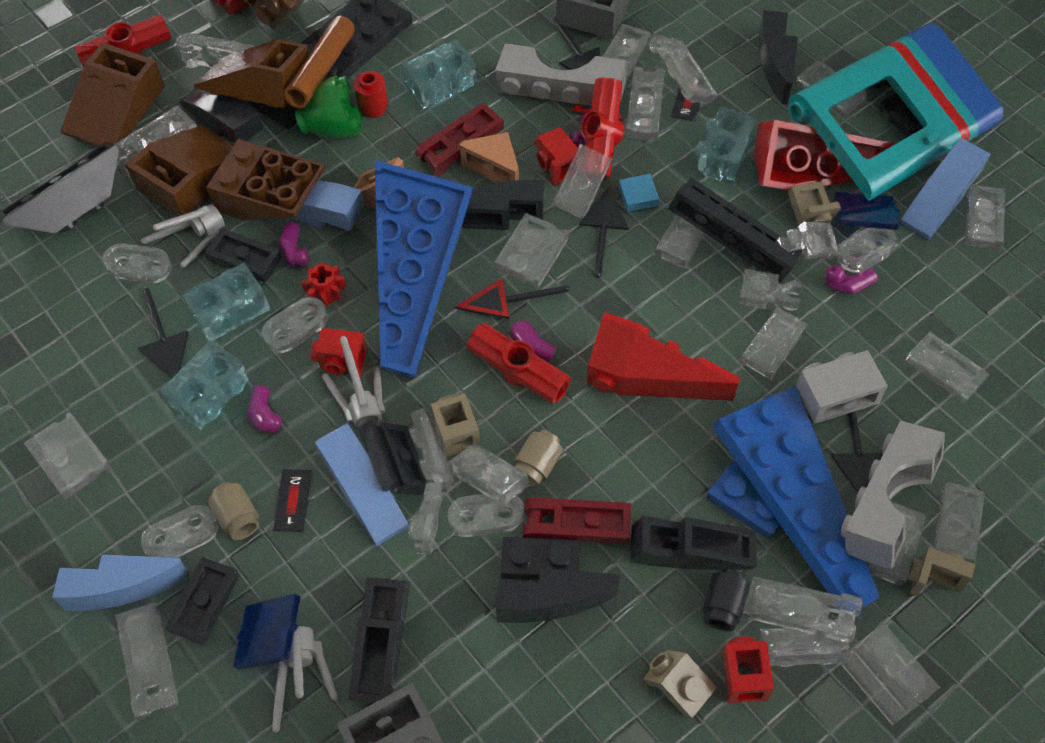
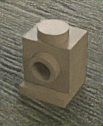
(455, 423)

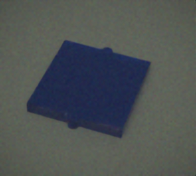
(860, 212)
(267, 632)

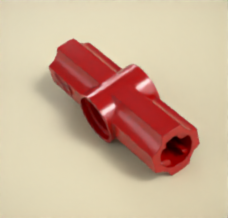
(128, 37)
(602, 124)
(535, 374)

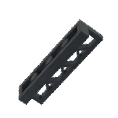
(733, 228)

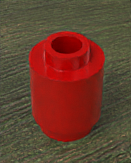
(371, 93)

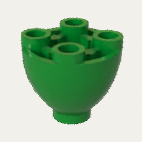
(331, 111)

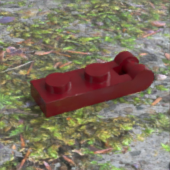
(474, 124)
(578, 520)

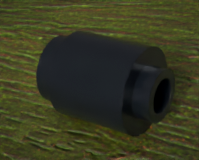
(725, 600)

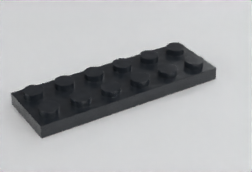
(375, 26)

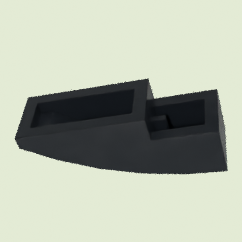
(777, 53)
(223, 114)
(505, 201)
(692, 544)
(554, 596)
(378, 639)

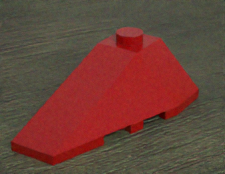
(797, 155)
(639, 365)

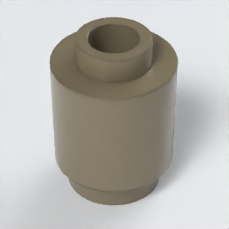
(538, 456)
(234, 510)

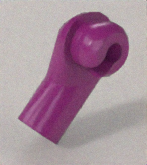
(288, 243)
(525, 332)

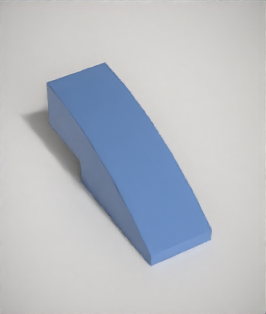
(945, 188)
(333, 205)
(360, 484)
(116, 581)

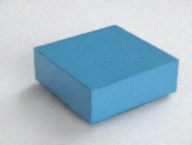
(638, 192)

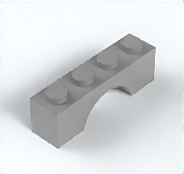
(525, 75)
(877, 527)

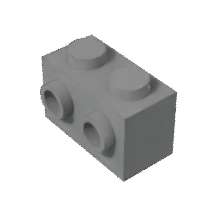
(840, 386)

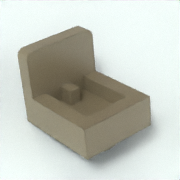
(812, 204)
(942, 568)
(680, 681)

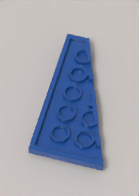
(416, 240)
(790, 473)

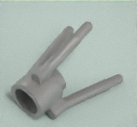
(203, 221)
(362, 404)
(301, 655)

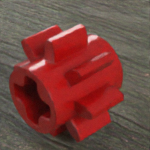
(324, 283)

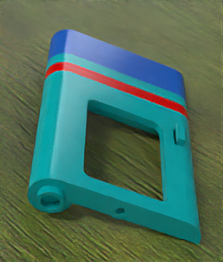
(932, 83)

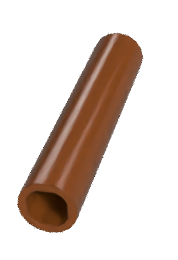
(319, 62)

